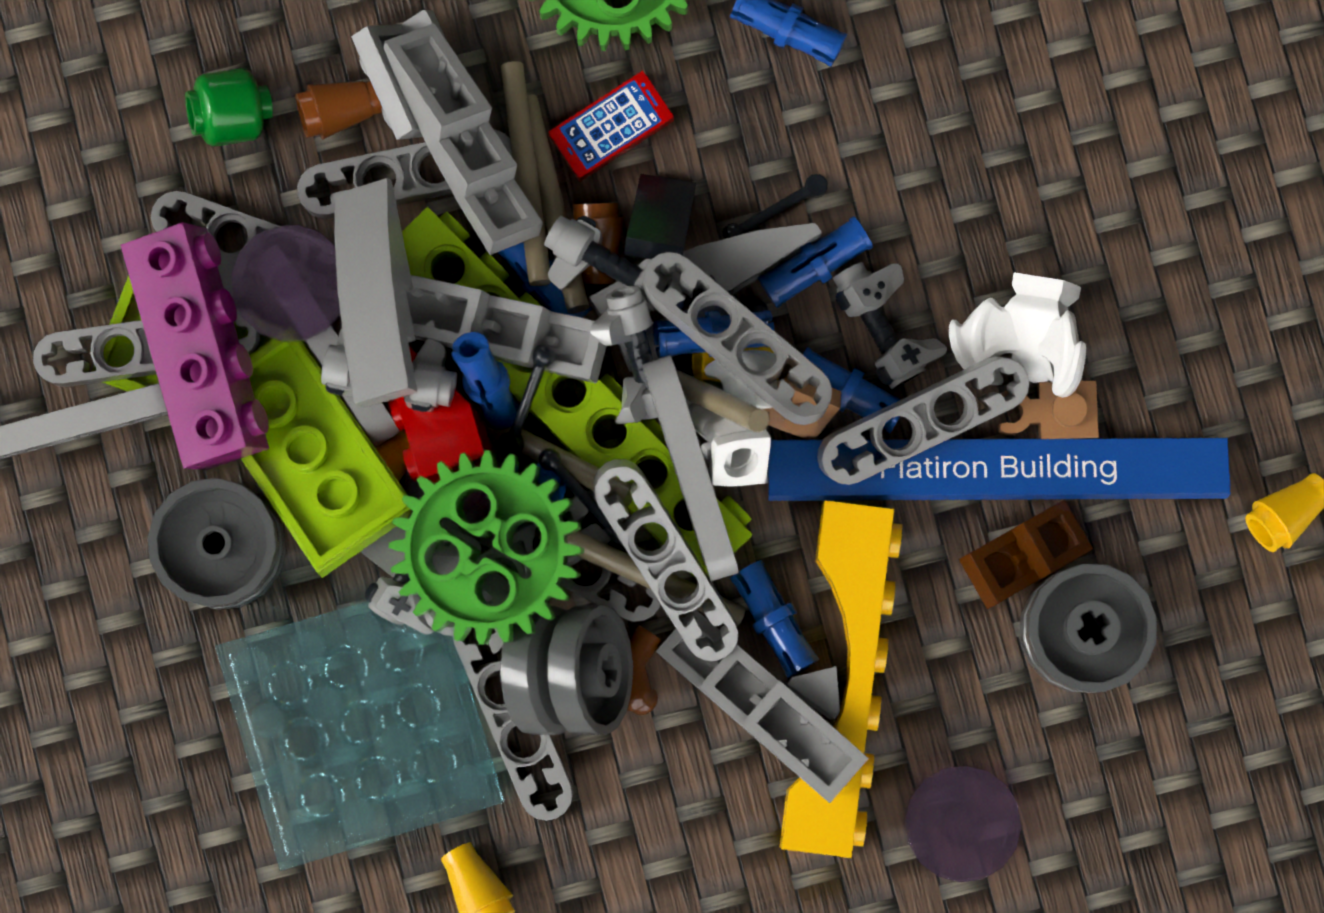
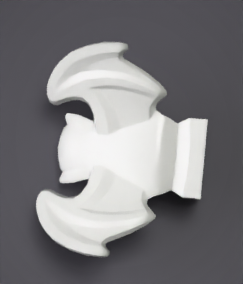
(1032, 328)
(733, 452)

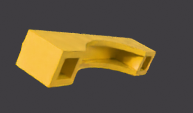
(854, 560)

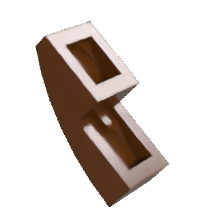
(1025, 554)

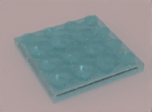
(355, 731)

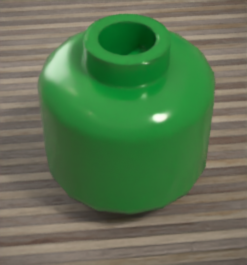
(228, 107)

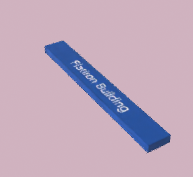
(1012, 470)

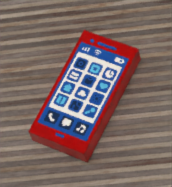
(611, 126)

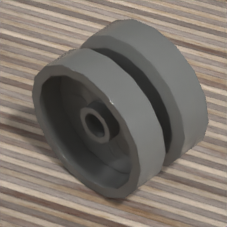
(251, 551)
(1122, 624)
(569, 672)

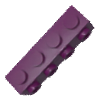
(196, 346)

